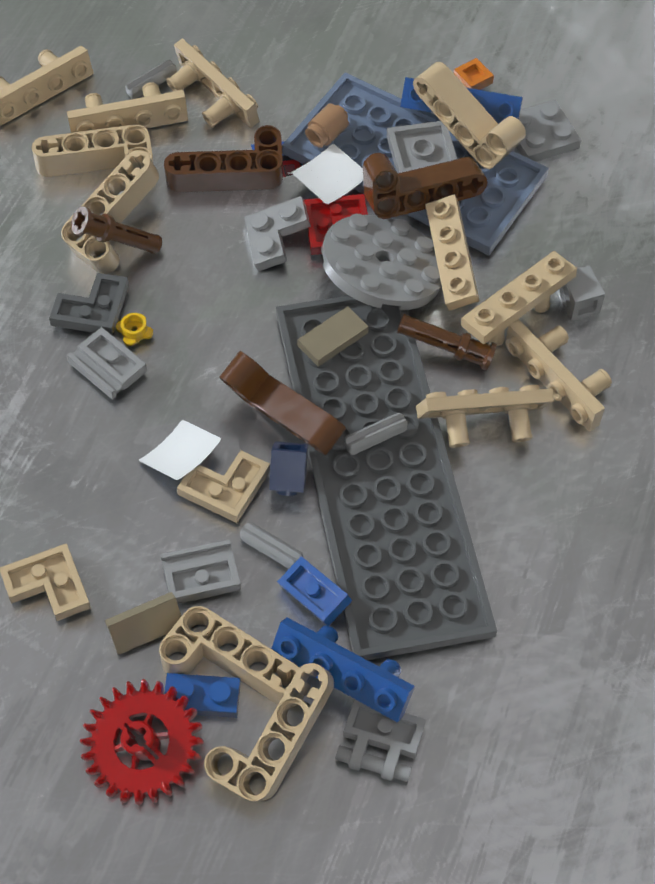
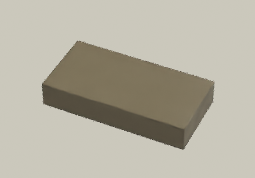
(332, 336)
(143, 623)

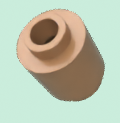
(327, 125)

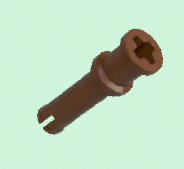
(105, 228)
(460, 345)

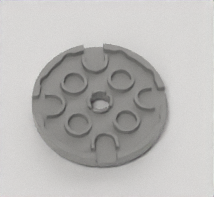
(353, 264)

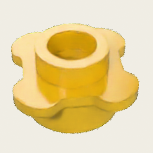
(130, 322)

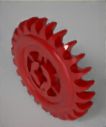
(117, 717)

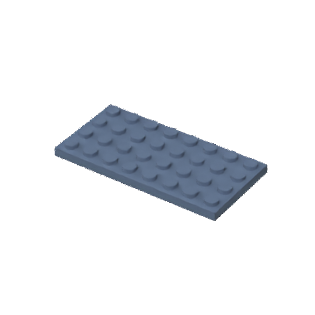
(374, 110)

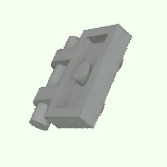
(375, 729)

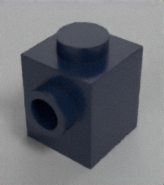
(288, 468)

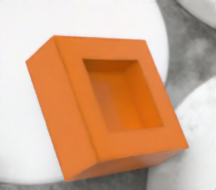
(474, 75)

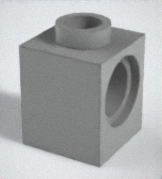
(582, 294)

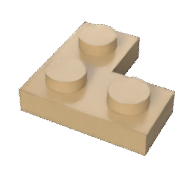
(229, 493)
(48, 572)

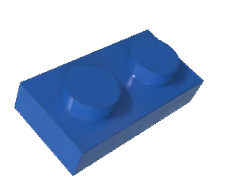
(314, 591)
(207, 694)

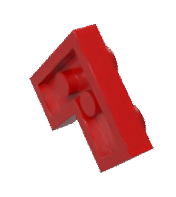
(325, 215)

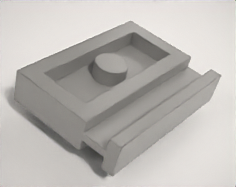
(107, 363)
(201, 571)

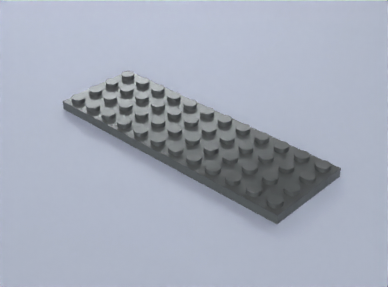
(396, 506)

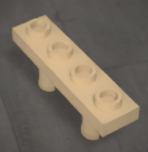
(209, 74)
(49, 80)
(149, 111)
(452, 253)
(514, 300)
(543, 365)
(498, 400)

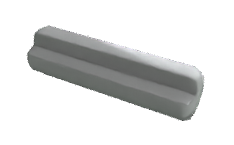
(157, 75)
(375, 433)
(269, 545)

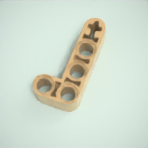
(466, 117)
(88, 150)
(135, 177)
(235, 662)
(277, 728)

